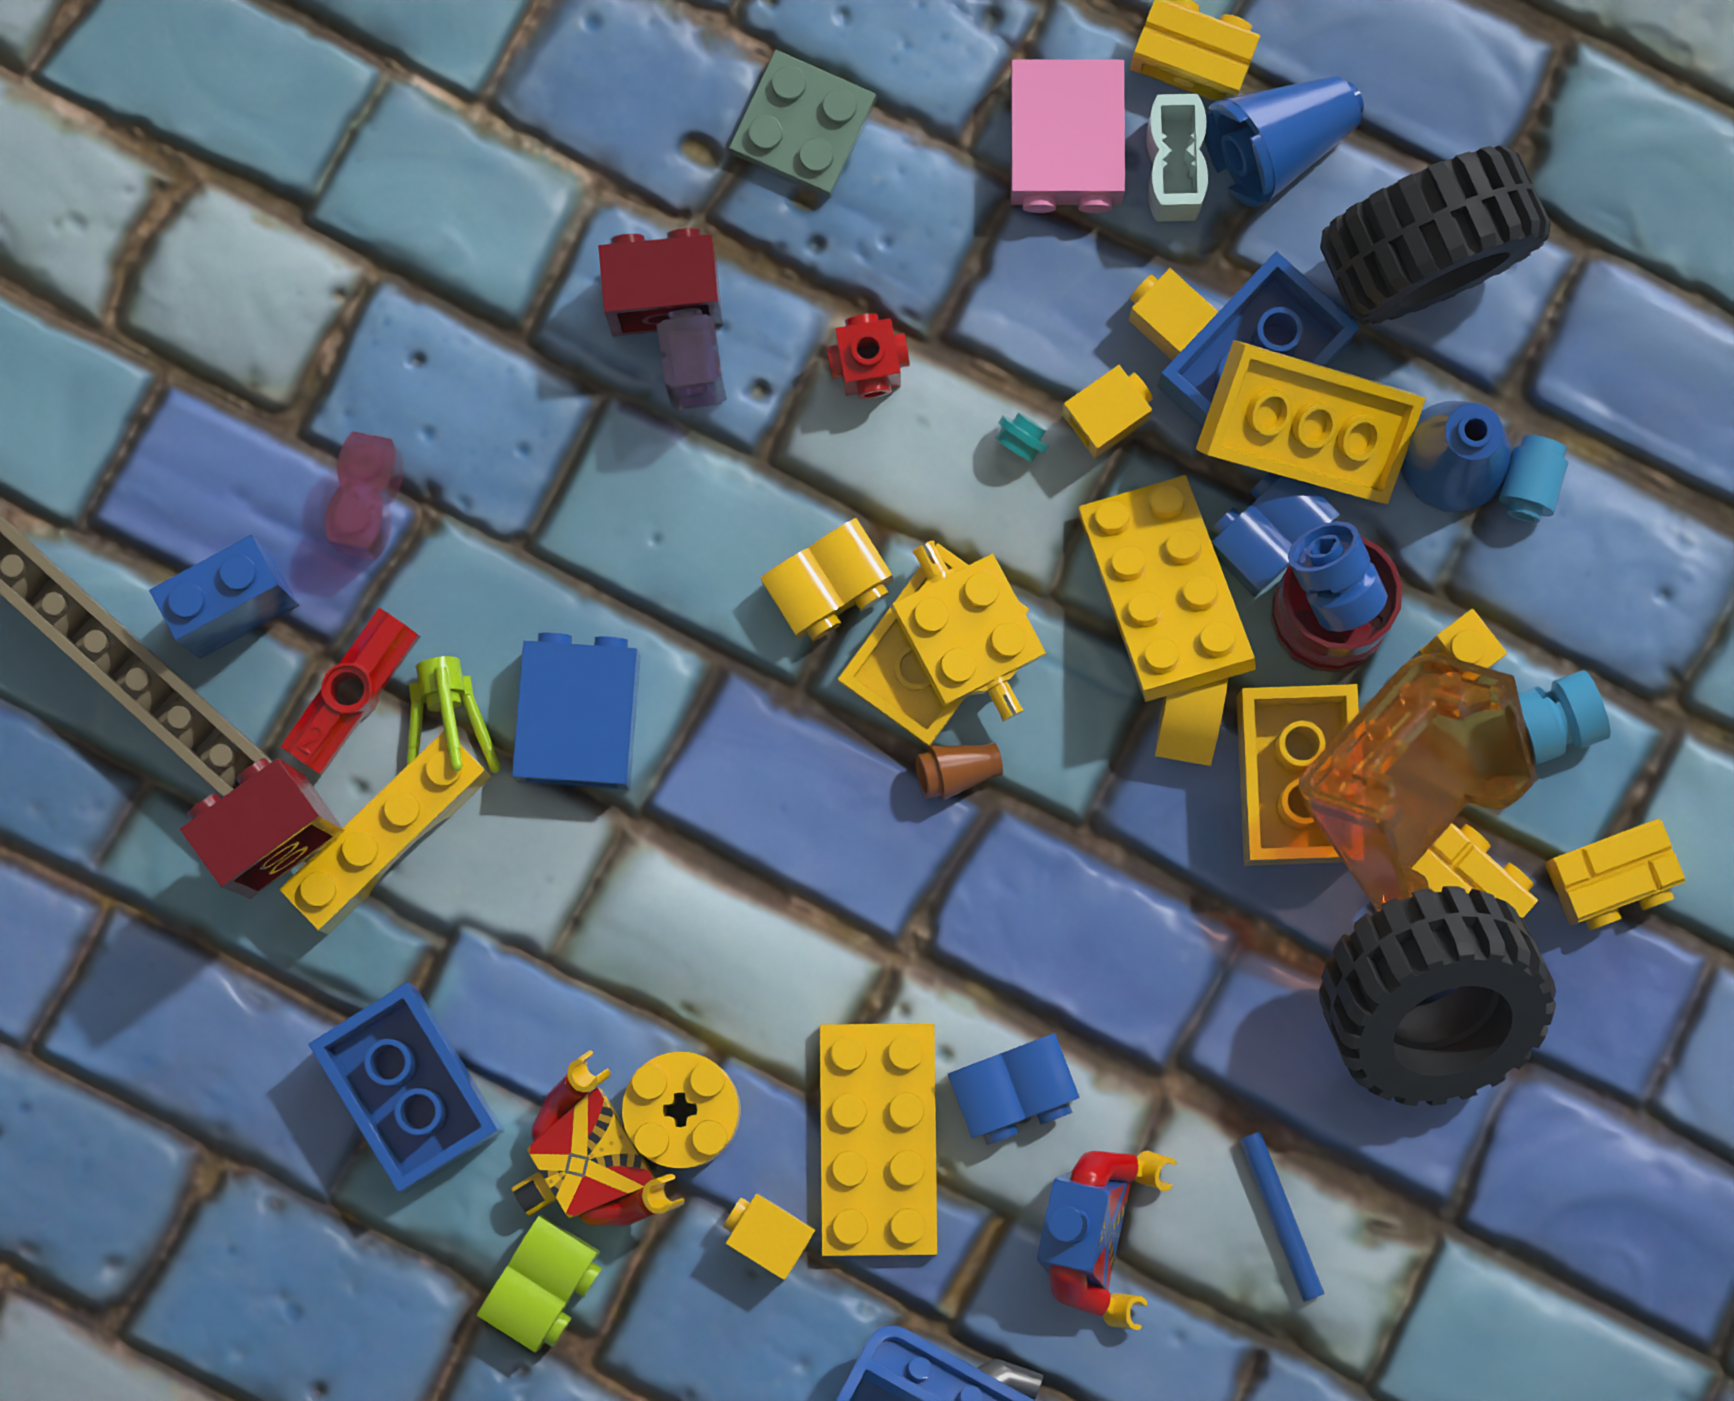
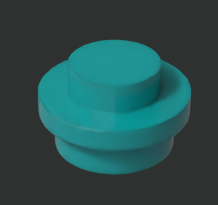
(1022, 436)

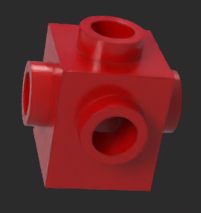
(868, 376)

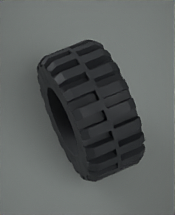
(1434, 234)
(1421, 950)

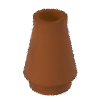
(955, 768)

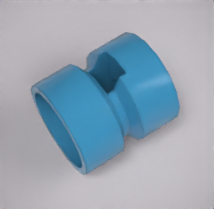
(1564, 716)

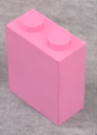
(1067, 134)

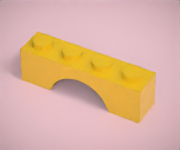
(399, 815)

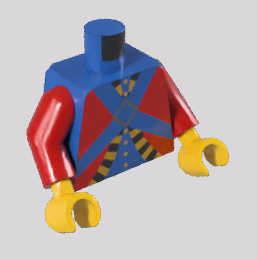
(1085, 1230)

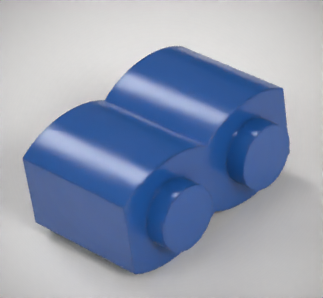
(1258, 541)
(1014, 1087)

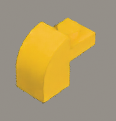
(1191, 723)

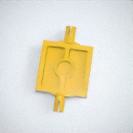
(968, 630)

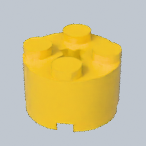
(657, 1086)

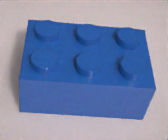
(1271, 311)
(406, 1087)

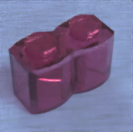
(369, 481)

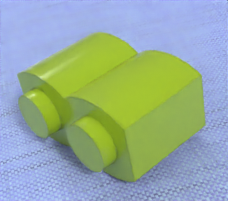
(540, 1284)

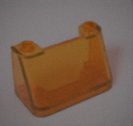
(1412, 763)

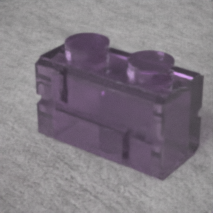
(691, 359)

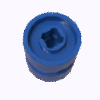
(1337, 576)

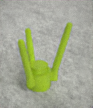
(442, 688)

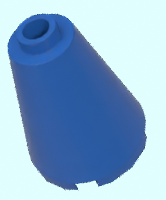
(1279, 133)
(1457, 456)

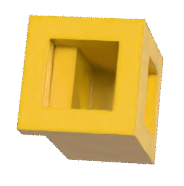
(1467, 641)

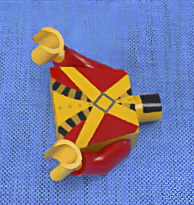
(589, 1158)

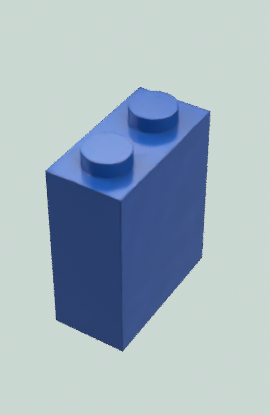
(224, 597)
(576, 712)

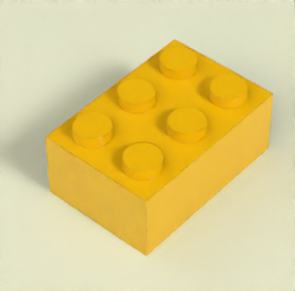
(1277, 741)

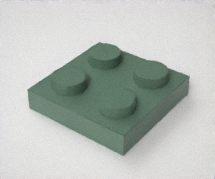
(803, 123)

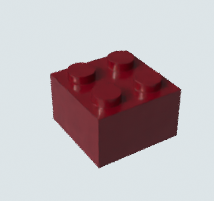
(658, 276)

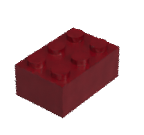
(260, 827)

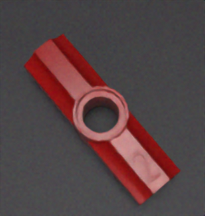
(372, 659)

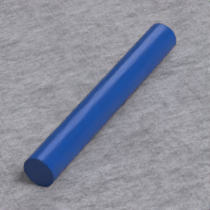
(1281, 1216)

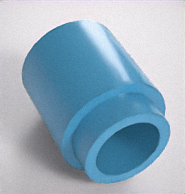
(1534, 478)

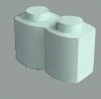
(1174, 147)

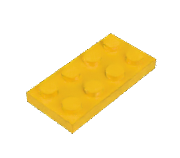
(1310, 423)
(1166, 588)
(878, 1139)

